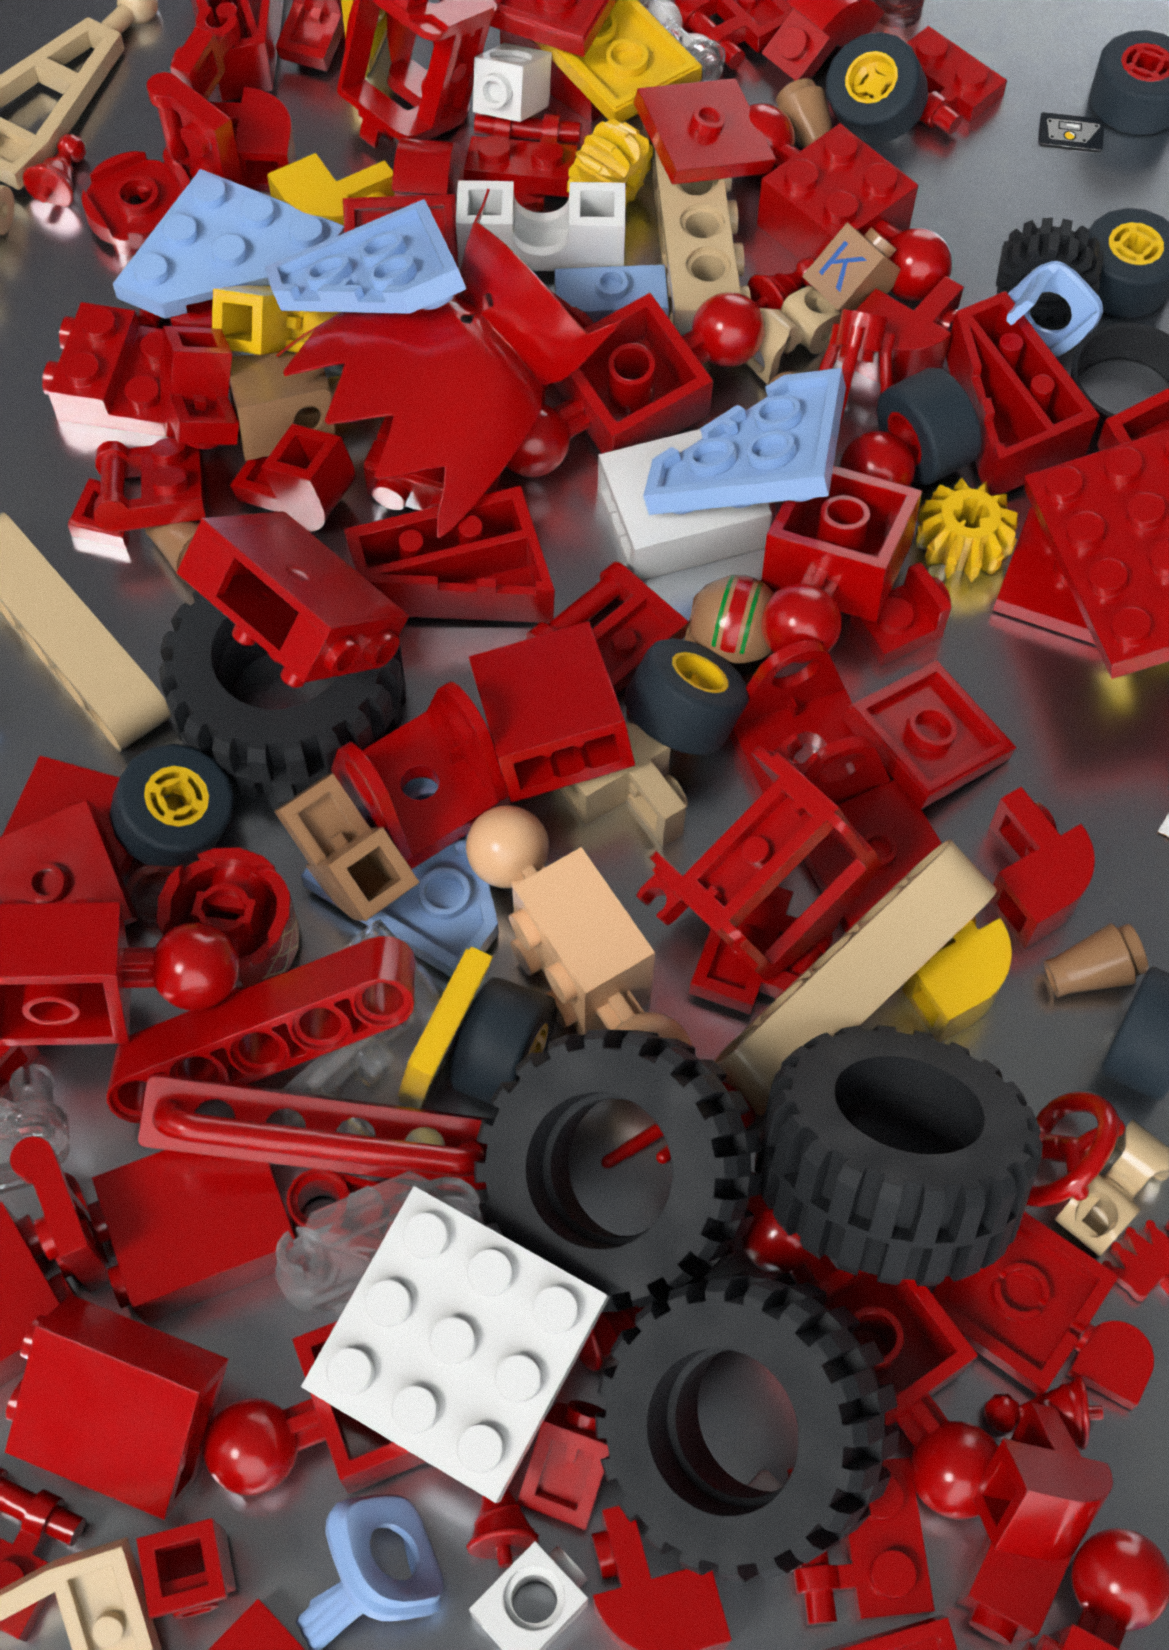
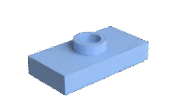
(608, 289)

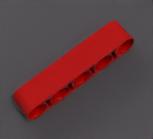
(272, 1023)

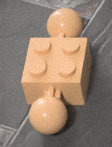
(569, 927)

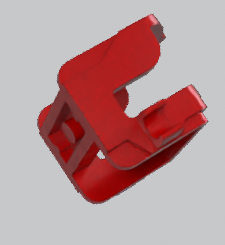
(438, 94)
(760, 855)

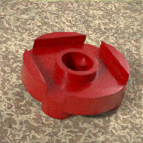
(118, 180)

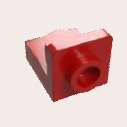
(910, 617)
(566, 1465)

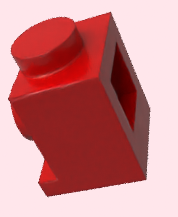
(186, 1569)

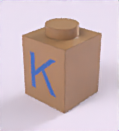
(853, 268)

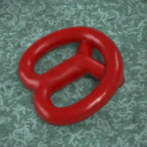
(1084, 1154)

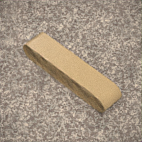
(75, 643)
(860, 968)

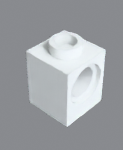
(511, 82)
(495, 1607)

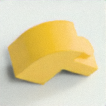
(314, 191)
(256, 323)
(961, 979)

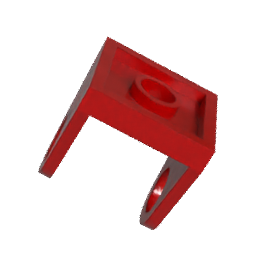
(813, 709)
(441, 744)

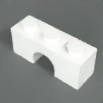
(578, 235)

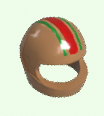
(728, 619)

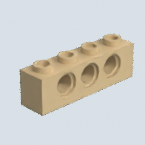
(696, 242)

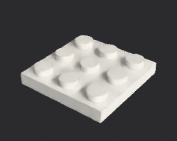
(455, 1344)

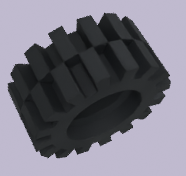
(1045, 244)

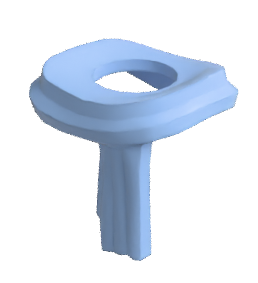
(1065, 281)
(363, 1584)

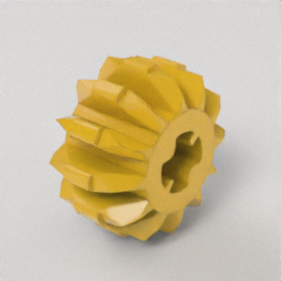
(613, 155)
(966, 530)

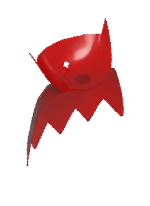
(454, 387)

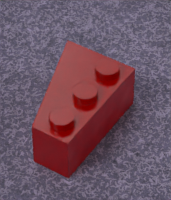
(254, 56)
(1021, 394)
(474, 572)

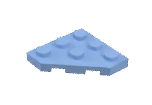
(215, 239)
(375, 268)
(756, 455)
(443, 911)

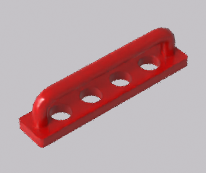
(173, 1125)

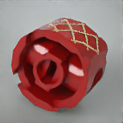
(243, 900)

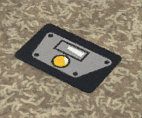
(1071, 131)

